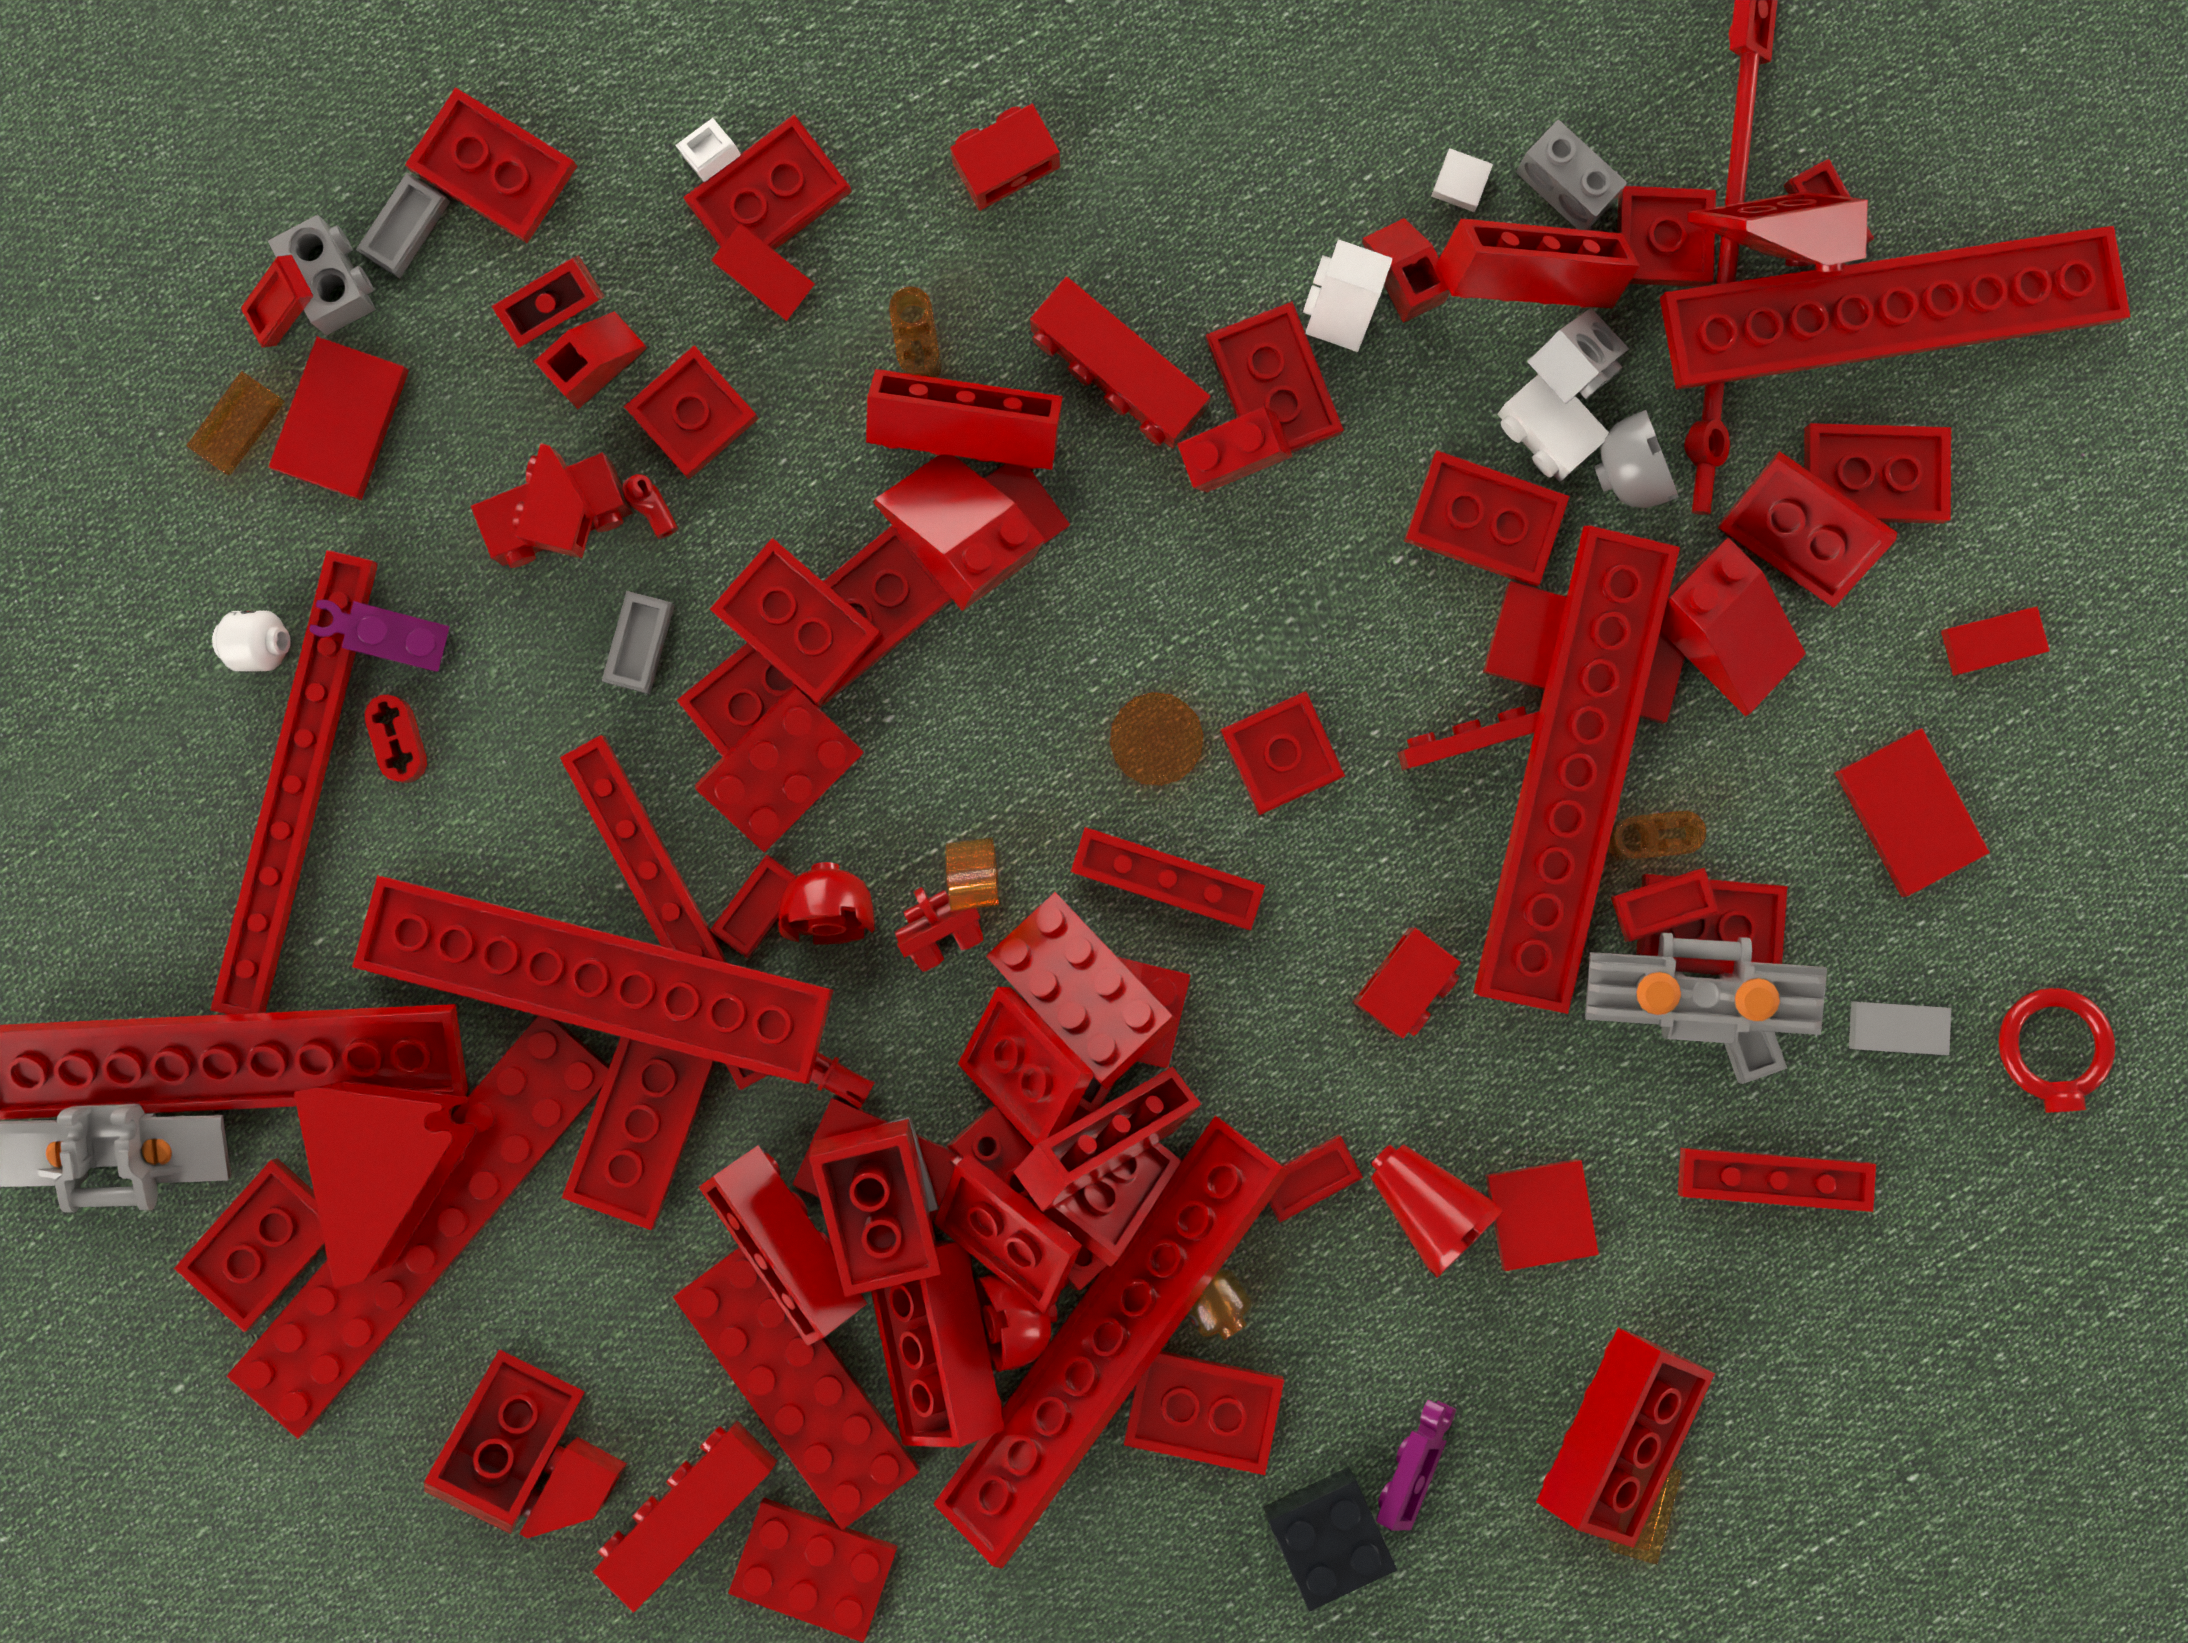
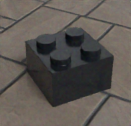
(1329, 1539)

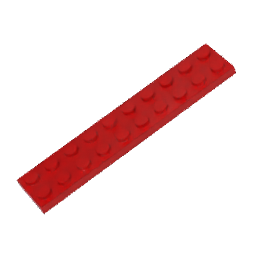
(1894, 307)
(1576, 769)
(594, 979)
(225, 1059)
(334, 1332)
(1110, 1341)

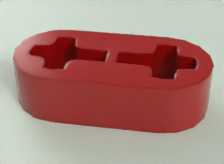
(385, 742)

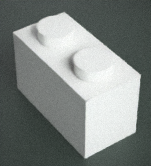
(1347, 296)
(1553, 431)

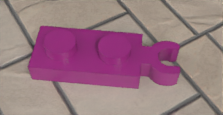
(386, 634)
(1417, 1463)

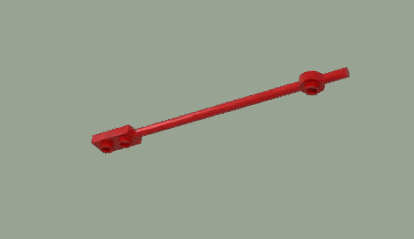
(1752, 40)

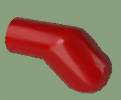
(647, 500)

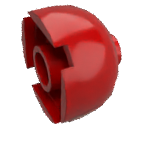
(827, 905)
(1013, 1325)

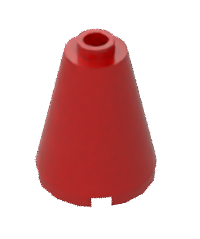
(1432, 1206)

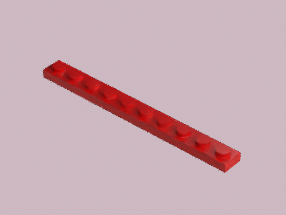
(291, 795)

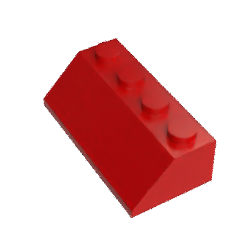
(939, 1355)
(1628, 1418)

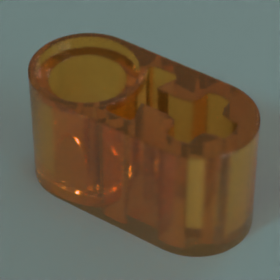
(922, 330)
(1650, 844)
(972, 874)

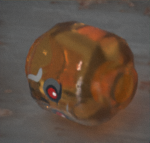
(1221, 1307)

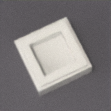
(708, 150)
(1461, 180)

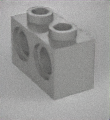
(1570, 176)
(327, 273)
(1579, 357)

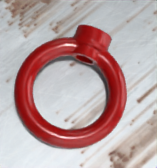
(2062, 1095)

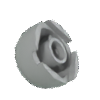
(1635, 464)

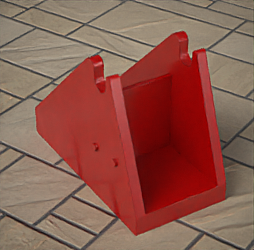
(376, 1167)

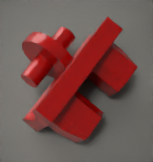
(931, 921)

